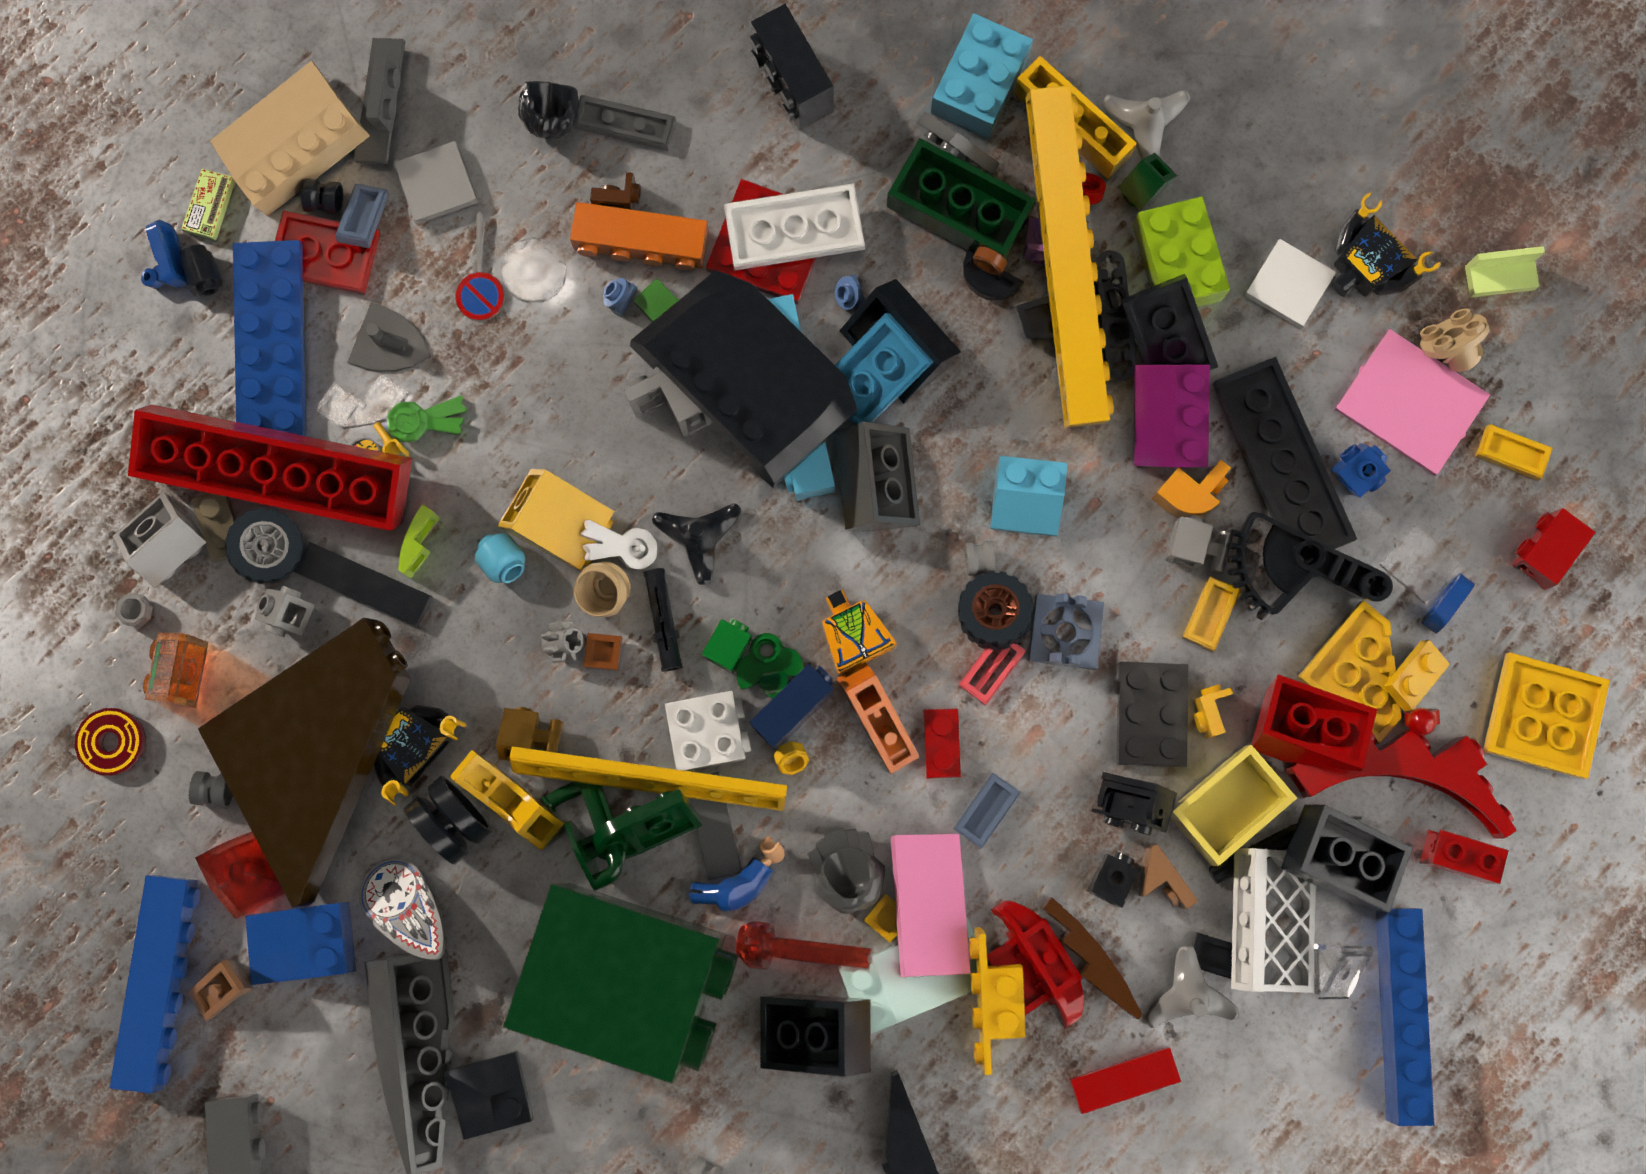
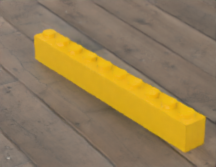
(1068, 257)

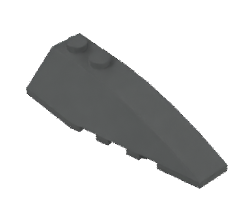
(411, 1039)

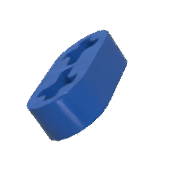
(1448, 603)

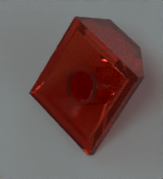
(240, 875)

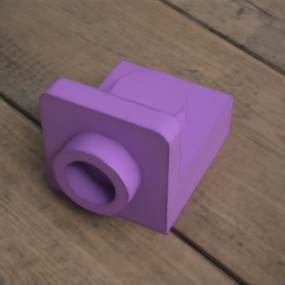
(1033, 243)

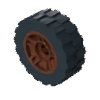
(981, 597)

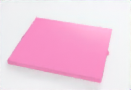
(1412, 402)

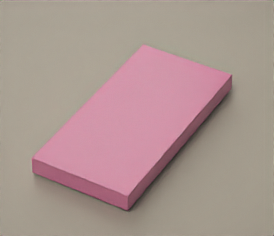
(930, 905)

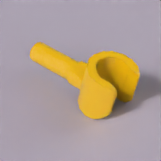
(391, 445)

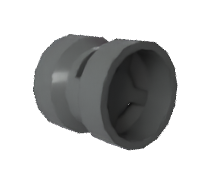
(209, 789)

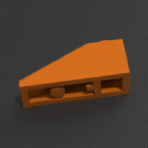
(878, 717)

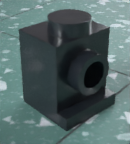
(1103, 886)

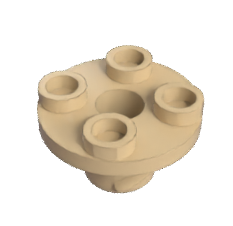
(1456, 340)

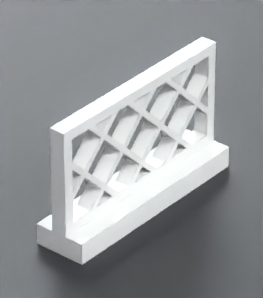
(1252, 920)

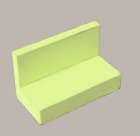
(1503, 272)

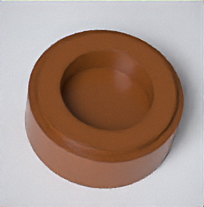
(989, 260)

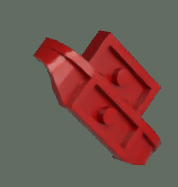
(1046, 965)

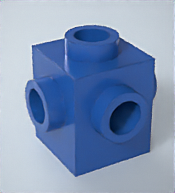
(1361, 469)

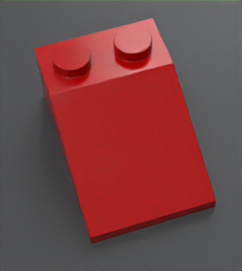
(1313, 726)

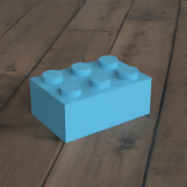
(981, 76)

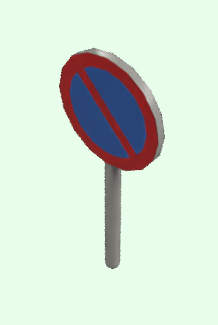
(480, 293)

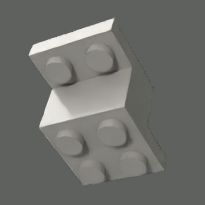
(653, 391)

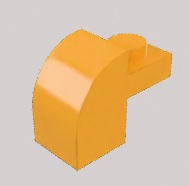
(1185, 497)

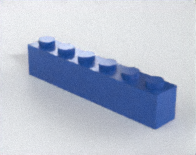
(155, 984)
(1405, 1017)

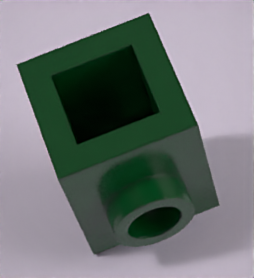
(1147, 181)

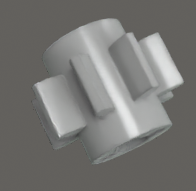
(562, 641)

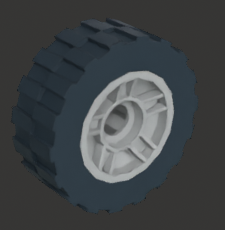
(279, 533)

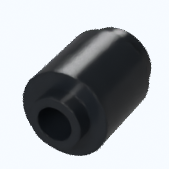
(200, 270)

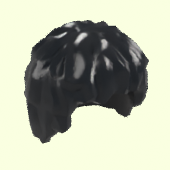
(548, 109)

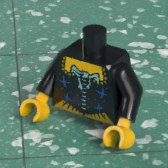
(1373, 257)
(412, 746)

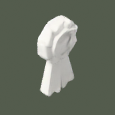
(634, 548)

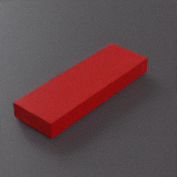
(1125, 1080)

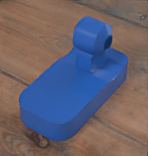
(167, 254)

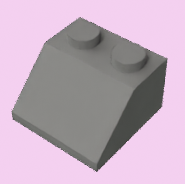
(159, 540)

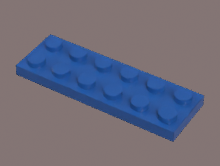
(269, 335)

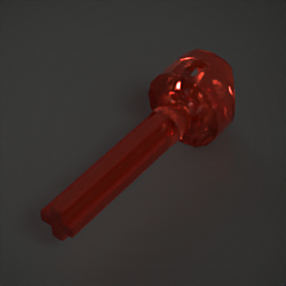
(765, 946)

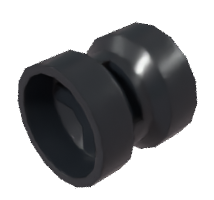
(322, 196)

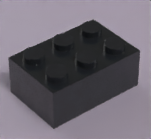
(791, 67)
(1347, 858)
(815, 1034)

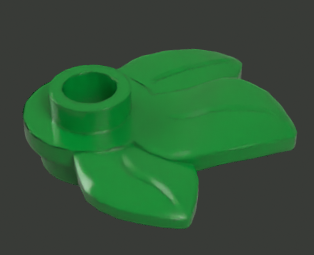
(768, 671)

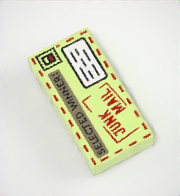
(208, 204)

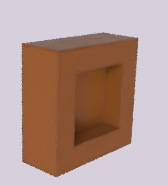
(603, 651)

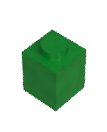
(727, 644)

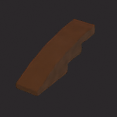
(1098, 967)

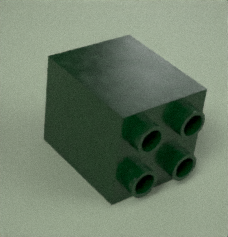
(620, 982)

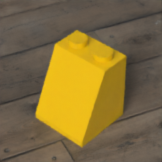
(553, 515)

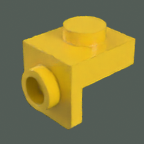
(1207, 716)

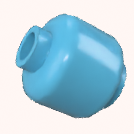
(500, 558)

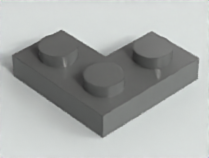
(955, 143)

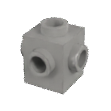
(284, 611)

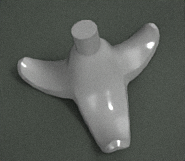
(1147, 117)
(1189, 994)

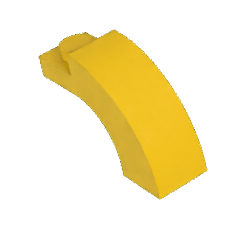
(507, 799)

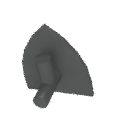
(387, 342)

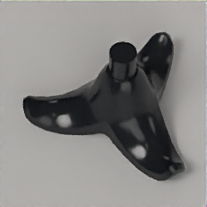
(699, 536)

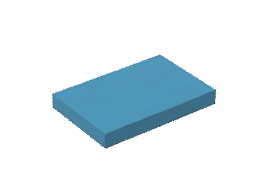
(882, 367)

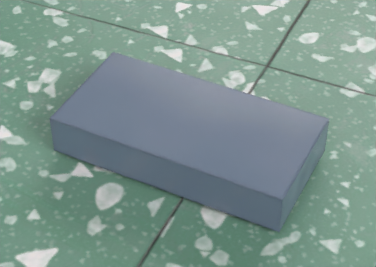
(362, 215)
(986, 810)

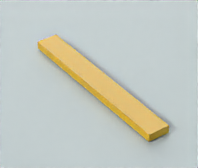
(648, 778)

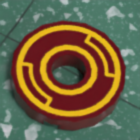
(90, 740)

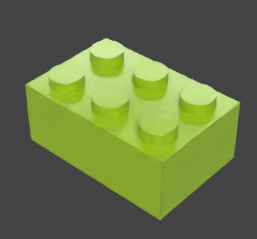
(1179, 242)

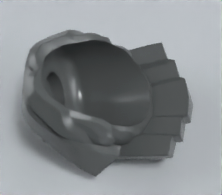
(847, 870)

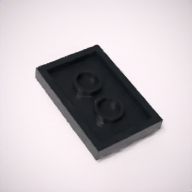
(1169, 325)
(1152, 714)

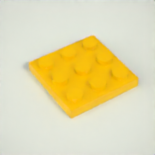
(1546, 716)

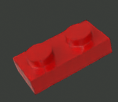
(942, 743)

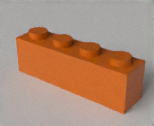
(639, 236)

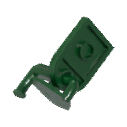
(623, 836)

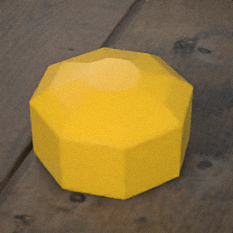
(791, 758)

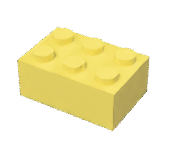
(1231, 805)

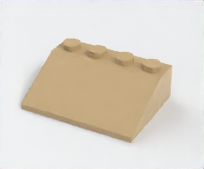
(288, 139)

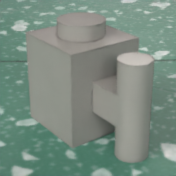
(1192, 543)

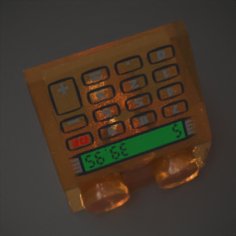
(175, 669)

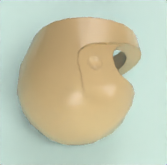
(602, 589)

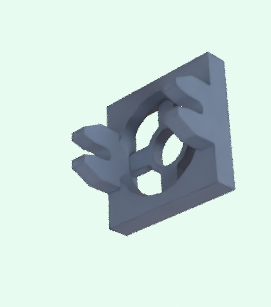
(1091, 609)

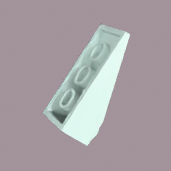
(900, 997)

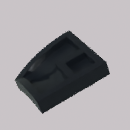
(489, 1095)

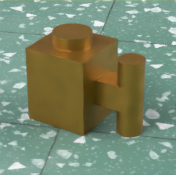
(522, 729)

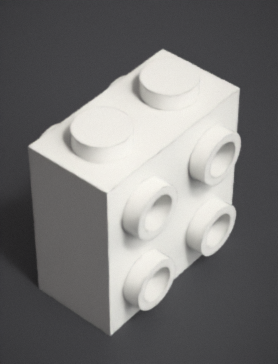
(707, 731)

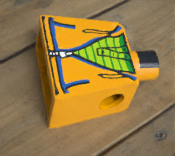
(854, 633)

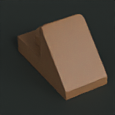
(1158, 871)
(219, 988)

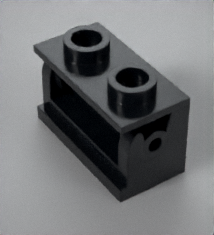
(1135, 803)

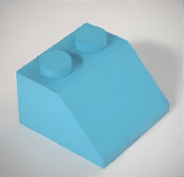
(1028, 495)

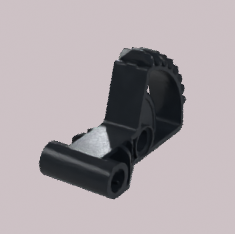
(1290, 574)

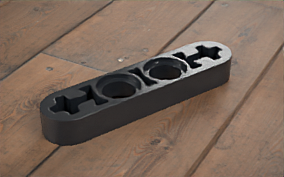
(1117, 315)

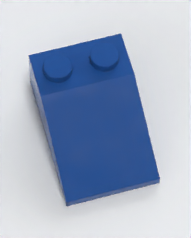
(300, 943)

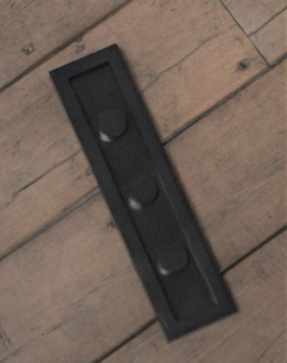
(363, 584)

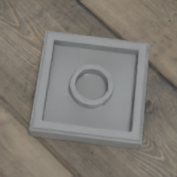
(435, 182)

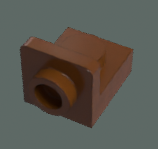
(614, 197)

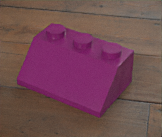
(1171, 415)

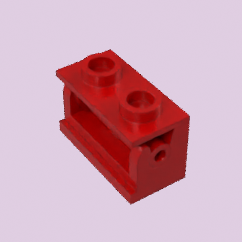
(1553, 547)
(1464, 856)

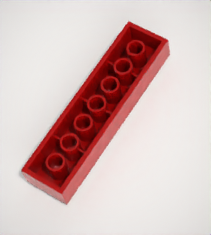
(269, 467)

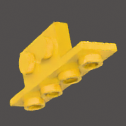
(999, 1001)

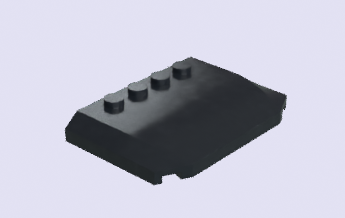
(749, 373)

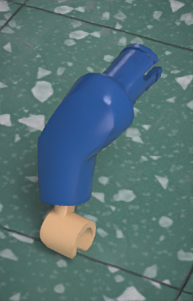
(742, 889)

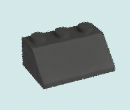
(877, 477)

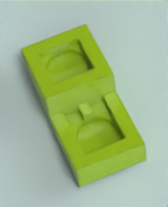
(412, 552)

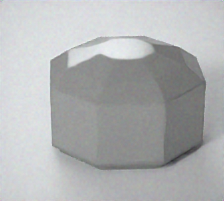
(133, 610)

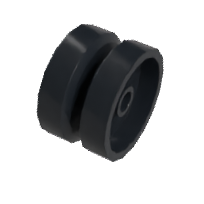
(447, 820)

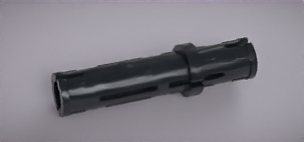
(656, 582)

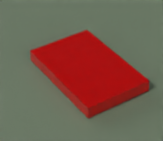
(324, 258)

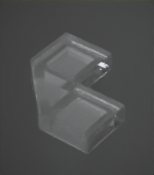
(352, 412)

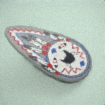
(403, 908)

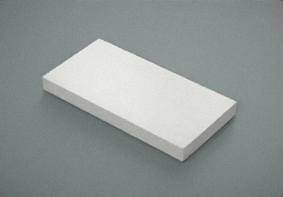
(794, 226)

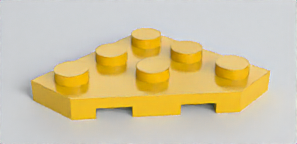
(1358, 665)

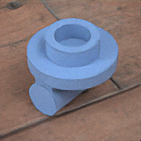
(849, 293)
(619, 295)

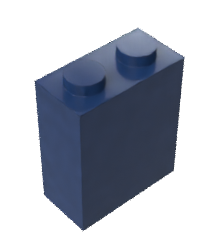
(793, 706)

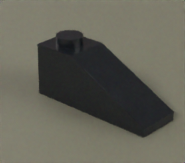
(905, 1142)

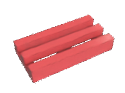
(975, 691)

